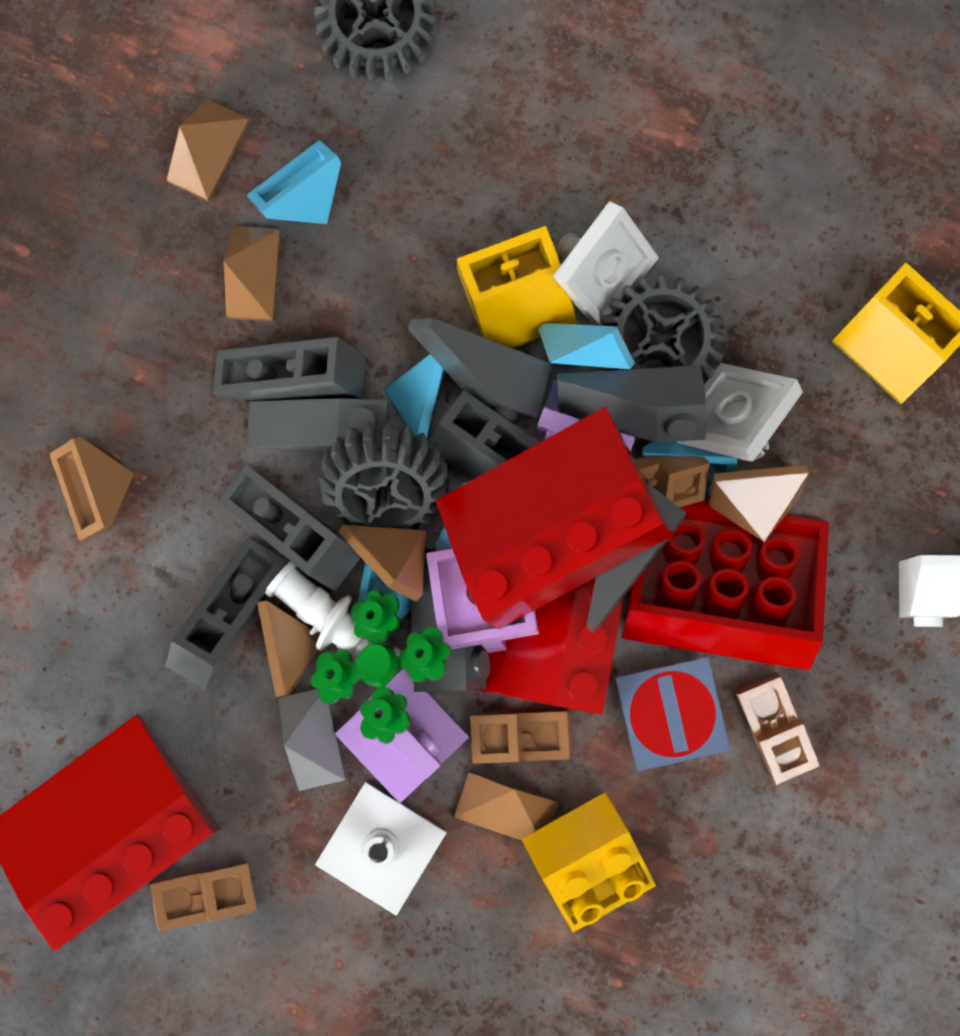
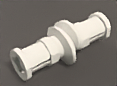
(319, 610)

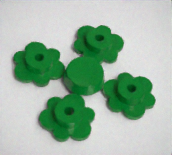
(378, 666)

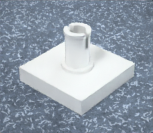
(603, 262)
(744, 410)
(381, 848)

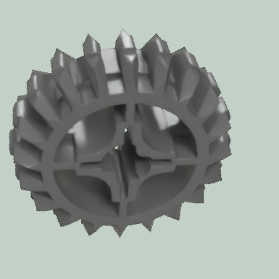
(355, 47)
(650, 320)
(383, 478)

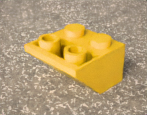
(515, 288)
(902, 334)
(589, 862)

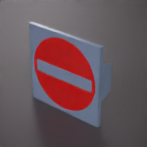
(672, 714)

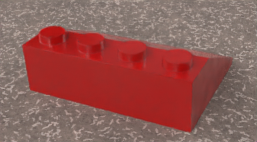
(551, 519)
(732, 592)
(564, 661)
(99, 832)

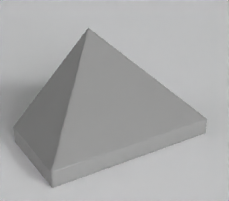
(310, 740)

